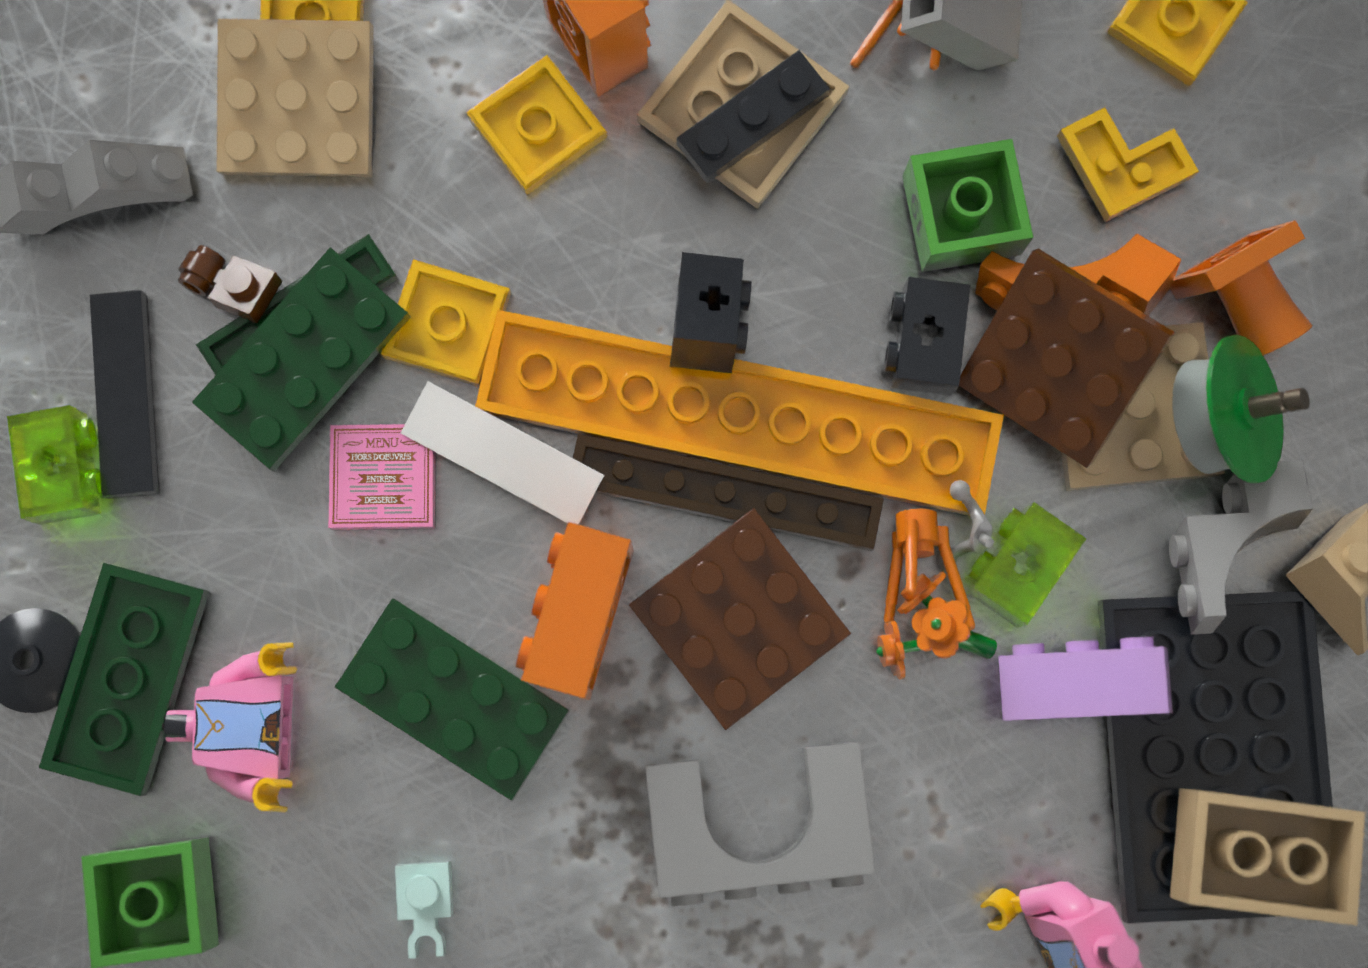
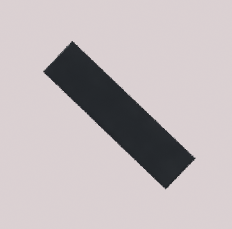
(123, 394)

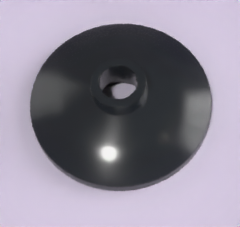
(53, 645)

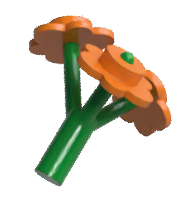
(940, 629)

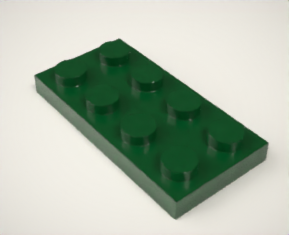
(301, 359)
(124, 680)
(452, 699)

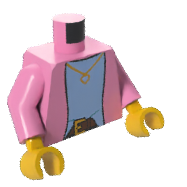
(243, 726)
(1068, 926)

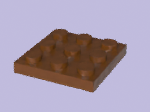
(1064, 357)
(739, 619)

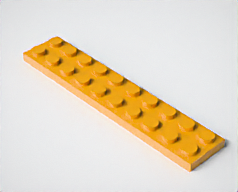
(743, 418)

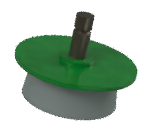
(1232, 411)

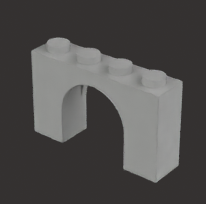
(967, 30)
(831, 846)

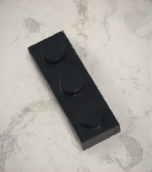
(753, 116)

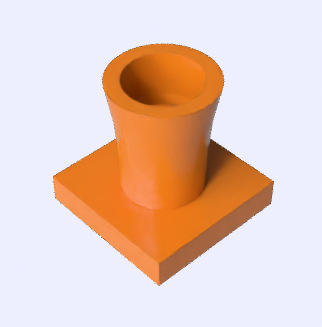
(1250, 287)

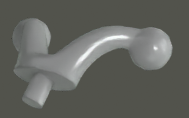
(981, 531)

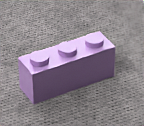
(1085, 680)

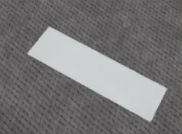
(502, 454)

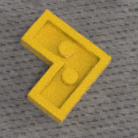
(1119, 176)

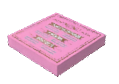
(380, 479)

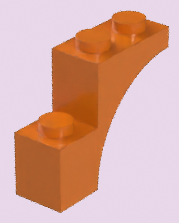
(1135, 273)

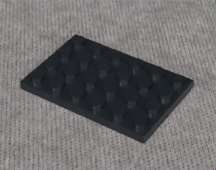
(1239, 726)

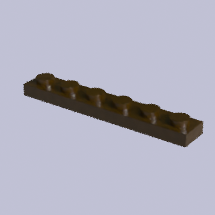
(731, 492)

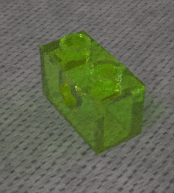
(36, 445)
(1049, 551)

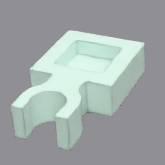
(424, 895)

